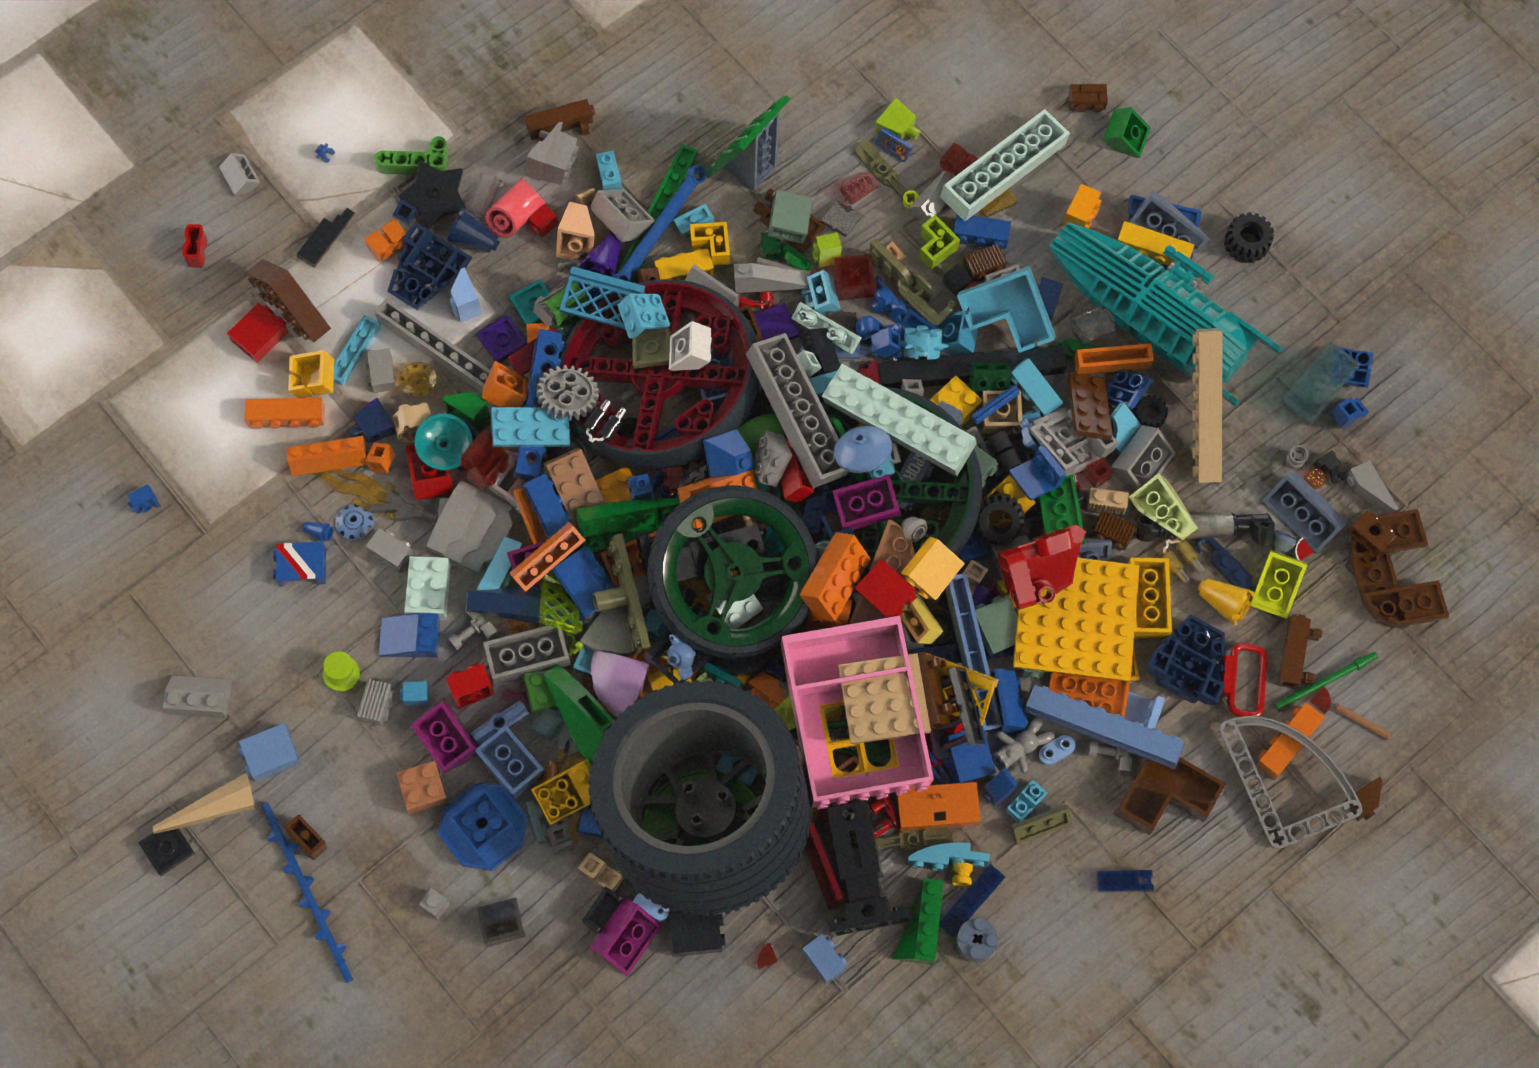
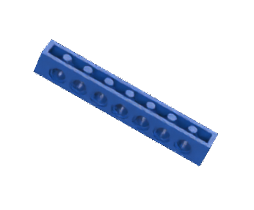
(544, 340)

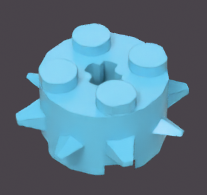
(922, 342)

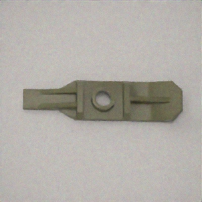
(874, 161)
(924, 837)

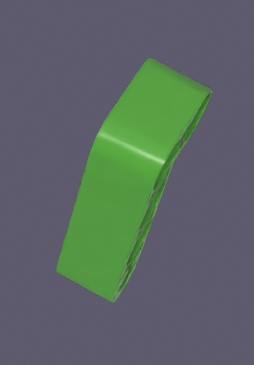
(384, 159)

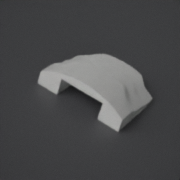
(1069, 450)
(470, 527)

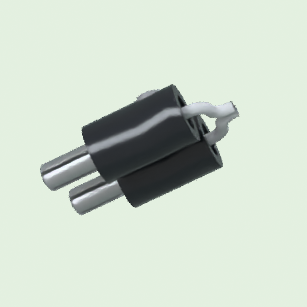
(610, 427)

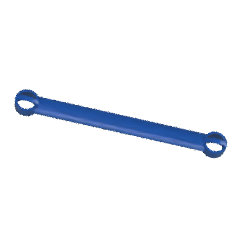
(662, 223)

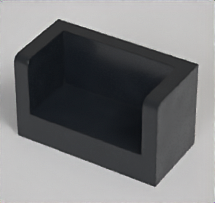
(602, 910)

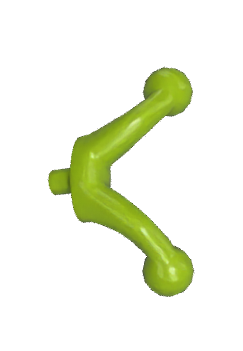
(575, 646)

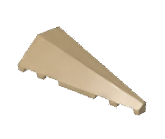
(226, 800)

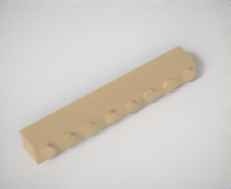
(1207, 405)

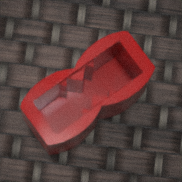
(194, 245)

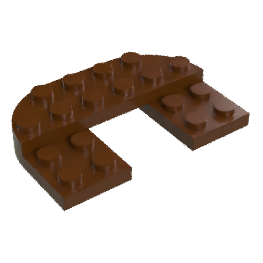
(1378, 583)

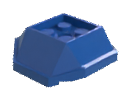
(486, 846)

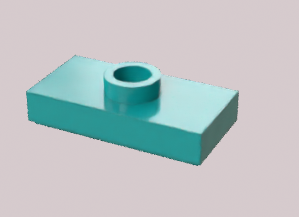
(721, 676)

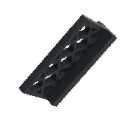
(663, 644)

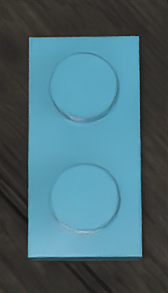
(696, 216)

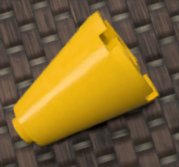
(1227, 599)

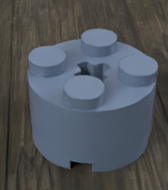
(979, 929)

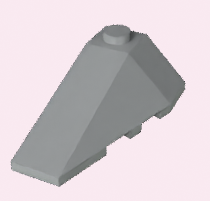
(762, 277)

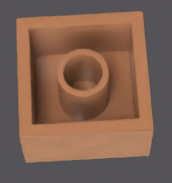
(422, 788)

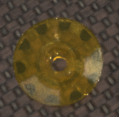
(415, 372)

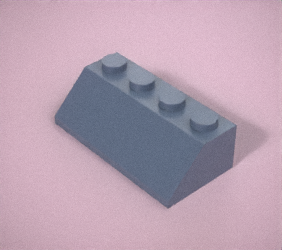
(1305, 511)

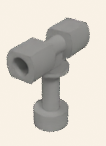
(478, 625)
(1121, 755)

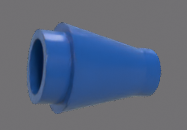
(321, 531)

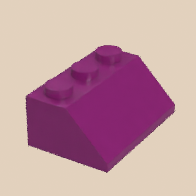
(445, 737)
(625, 936)

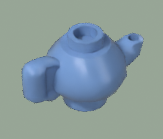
(681, 656)

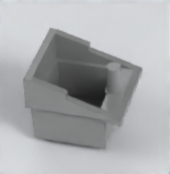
(552, 157)

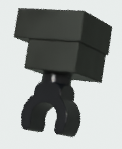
(1328, 463)

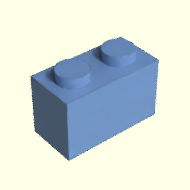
(824, 958)

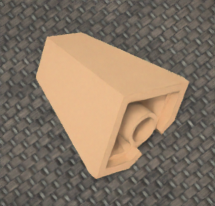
(575, 232)

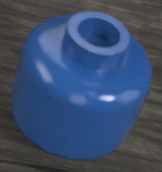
(866, 327)

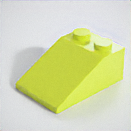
(1278, 584)

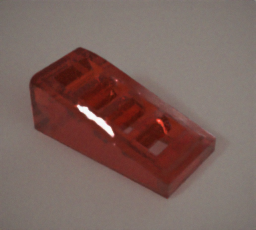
(852, 198)

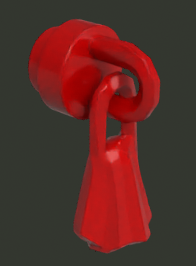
(765, 296)

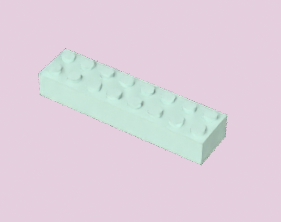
(1004, 165)
(900, 418)

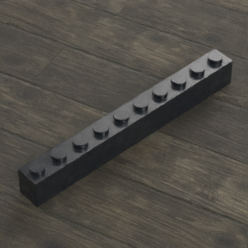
(941, 370)

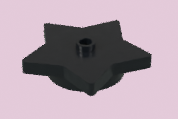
(435, 206)

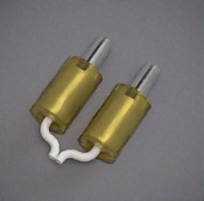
(1188, 554)

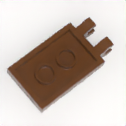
(814, 228)

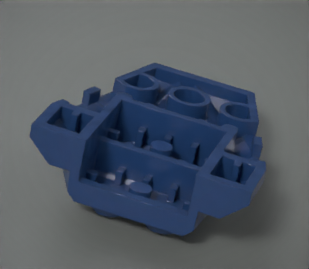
(425, 267)
(1191, 662)

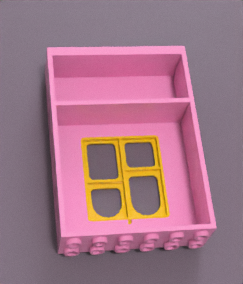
(815, 685)

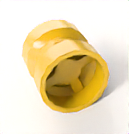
(962, 873)

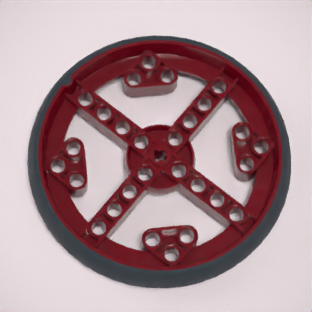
(689, 446)

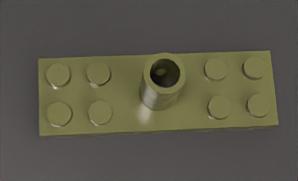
(624, 595)

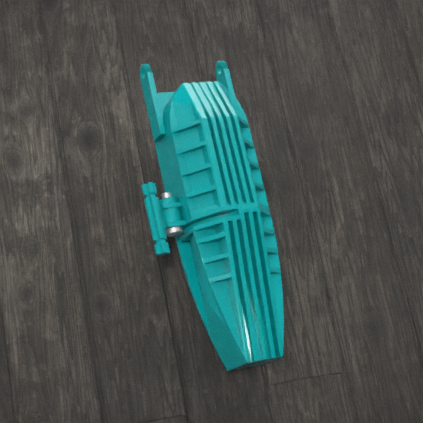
(1154, 303)

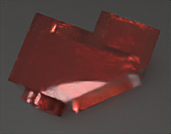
(484, 461)

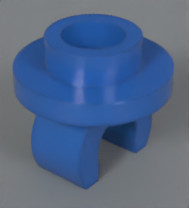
(322, 150)

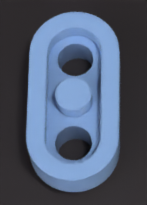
(1057, 750)

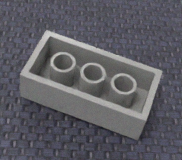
(526, 653)

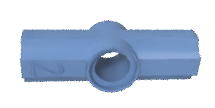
(510, 716)

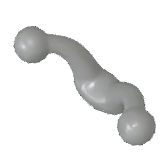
(576, 262)

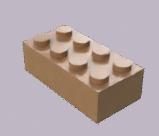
(573, 482)

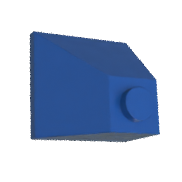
(727, 454)

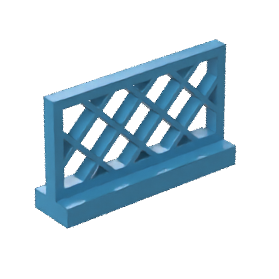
(601, 282)

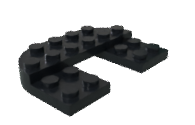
(769, 596)

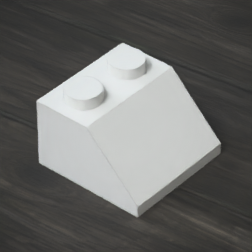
(690, 347)

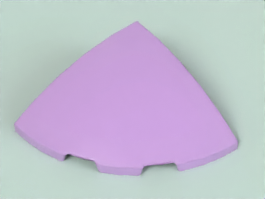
(617, 680)

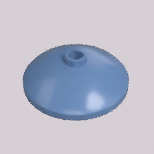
(863, 449)

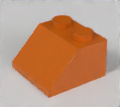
(505, 387)

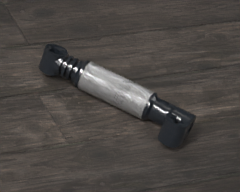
(1214, 525)

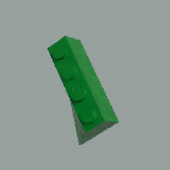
(920, 936)

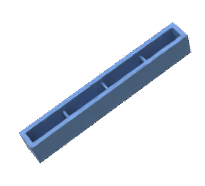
(970, 641)
(1104, 726)

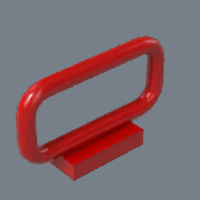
(1230, 674)

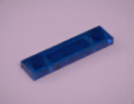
(971, 900)

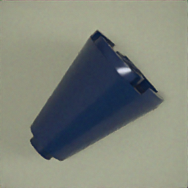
(472, 233)

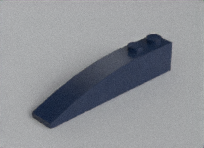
(512, 604)

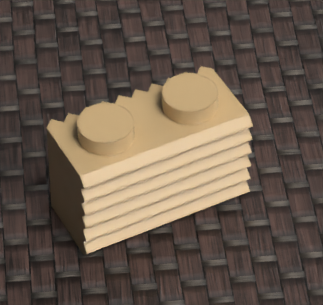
(1108, 500)

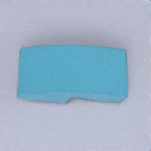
(1026, 801)

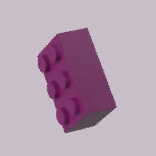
(867, 503)

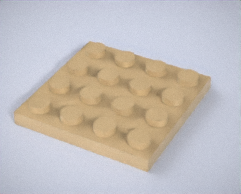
(883, 704)

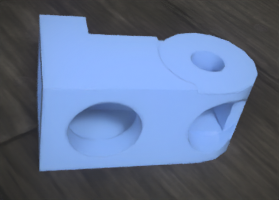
(654, 910)

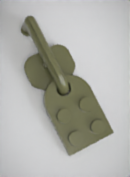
(897, 272)

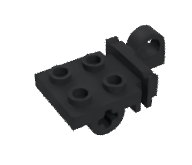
(1007, 450)

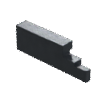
(323, 238)

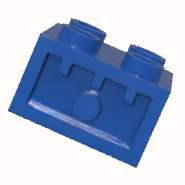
(1038, 474)

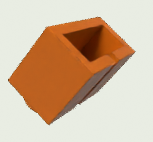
(385, 244)

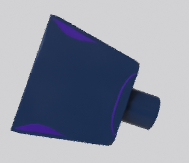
(372, 423)

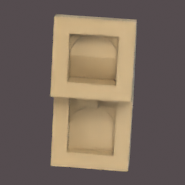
(975, 574)
(600, 872)

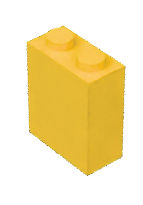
(932, 568)

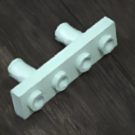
(838, 334)

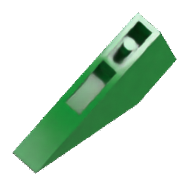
(601, 522)
(579, 709)

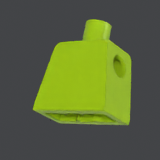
(898, 120)

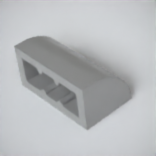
(239, 174)

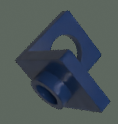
(827, 530)

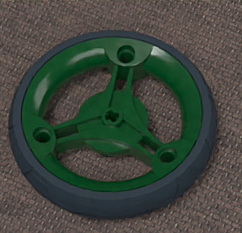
(664, 560)

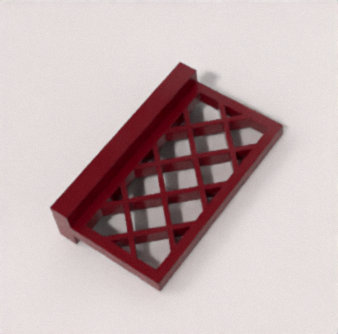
(824, 869)

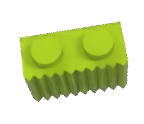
(826, 249)

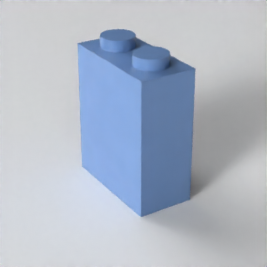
(268, 752)

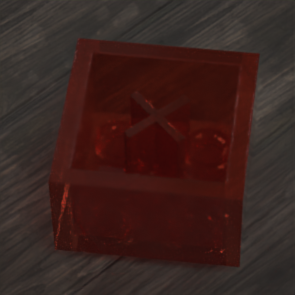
(854, 277)

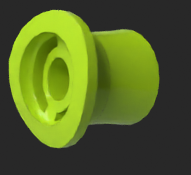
(340, 671)

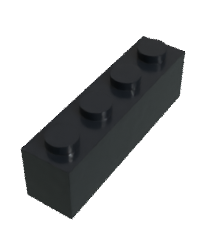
(818, 343)

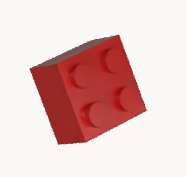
(470, 685)

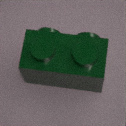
(989, 377)

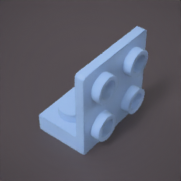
(1143, 710)

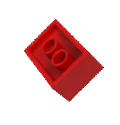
(426, 480)

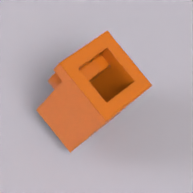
(380, 457)

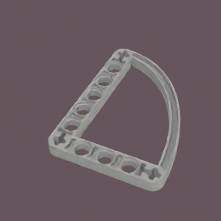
(1261, 791)

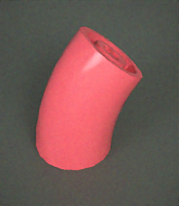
(513, 209)

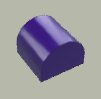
(982, 595)

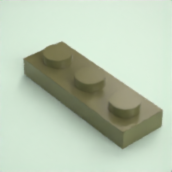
(1041, 824)

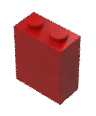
(258, 332)
(886, 590)

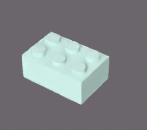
(428, 586)

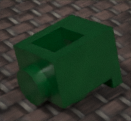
(770, 247)

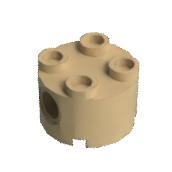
(409, 419)

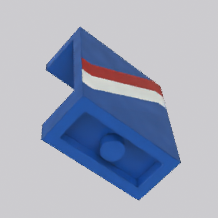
(300, 562)

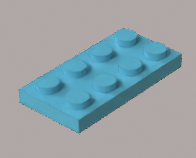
(528, 428)

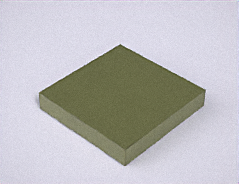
(651, 348)

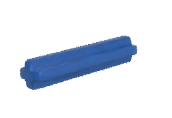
(995, 404)

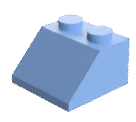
(464, 298)

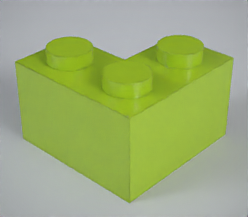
(940, 242)

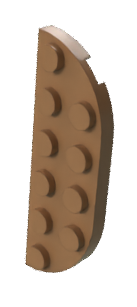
(897, 554)

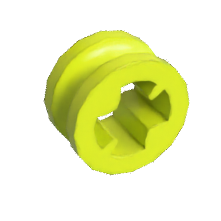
(913, 194)

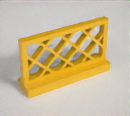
(977, 679)

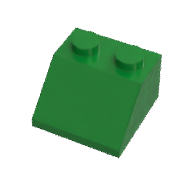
(1127, 132)
(467, 406)

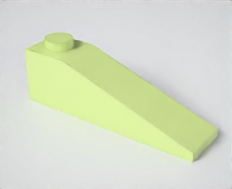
(1162, 504)

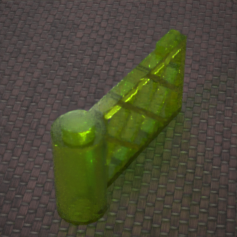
(551, 582)

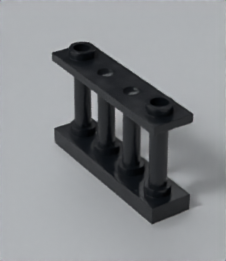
(968, 716)

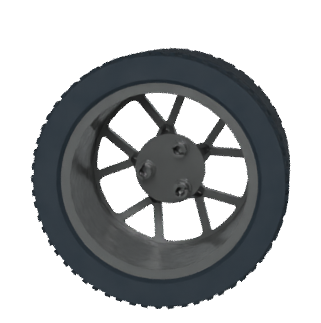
(672, 727)

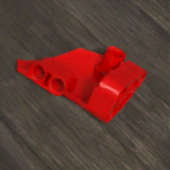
(1041, 565)

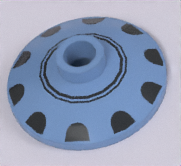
(354, 530)

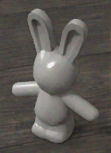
(1024, 743)

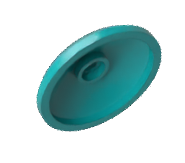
(440, 429)

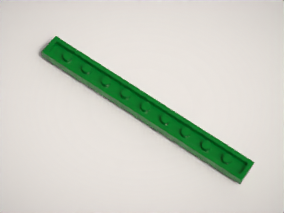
(673, 180)

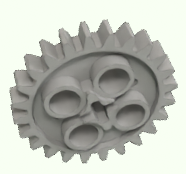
(567, 387)

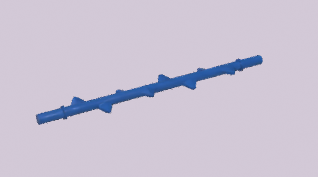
(308, 900)

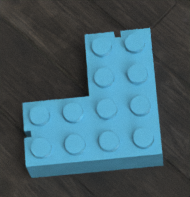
(1013, 298)

